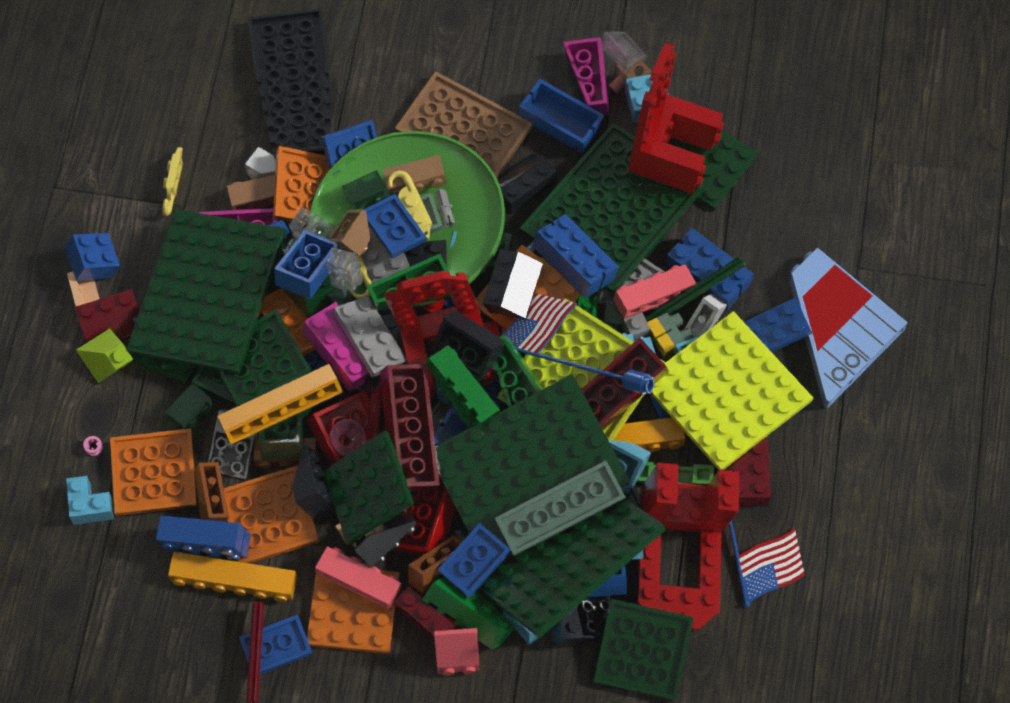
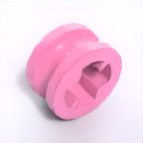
(93, 439)

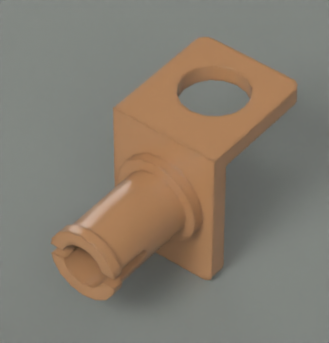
(620, 81)

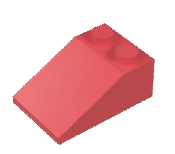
(457, 651)

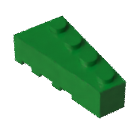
(378, 289)
(514, 374)
(470, 612)

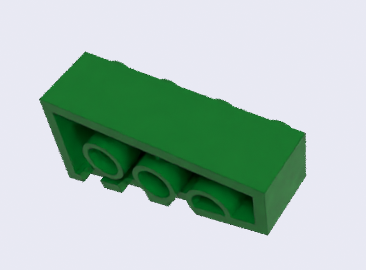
(460, 387)

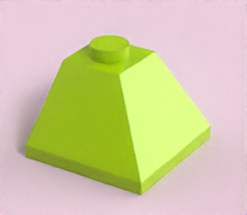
(104, 355)

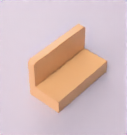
(83, 290)

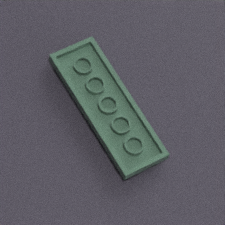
(560, 508)

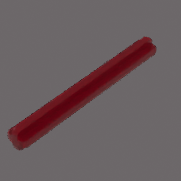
(255, 652)

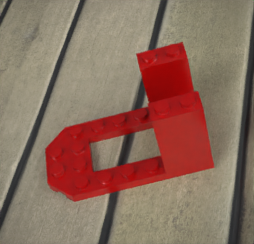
(669, 117)
(420, 331)
(694, 510)

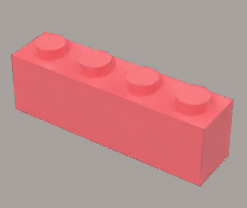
(653, 291)
(358, 577)

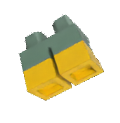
(666, 334)

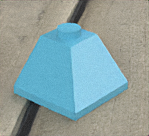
(633, 460)

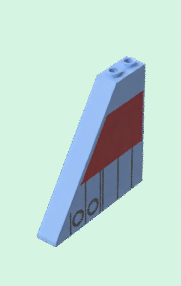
(845, 321)

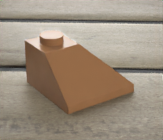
(352, 232)

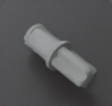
(444, 208)

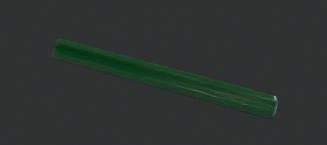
(697, 289)

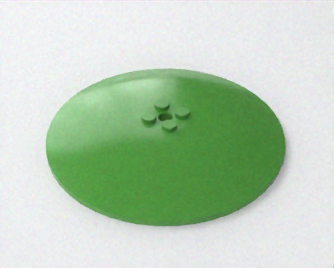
(469, 188)

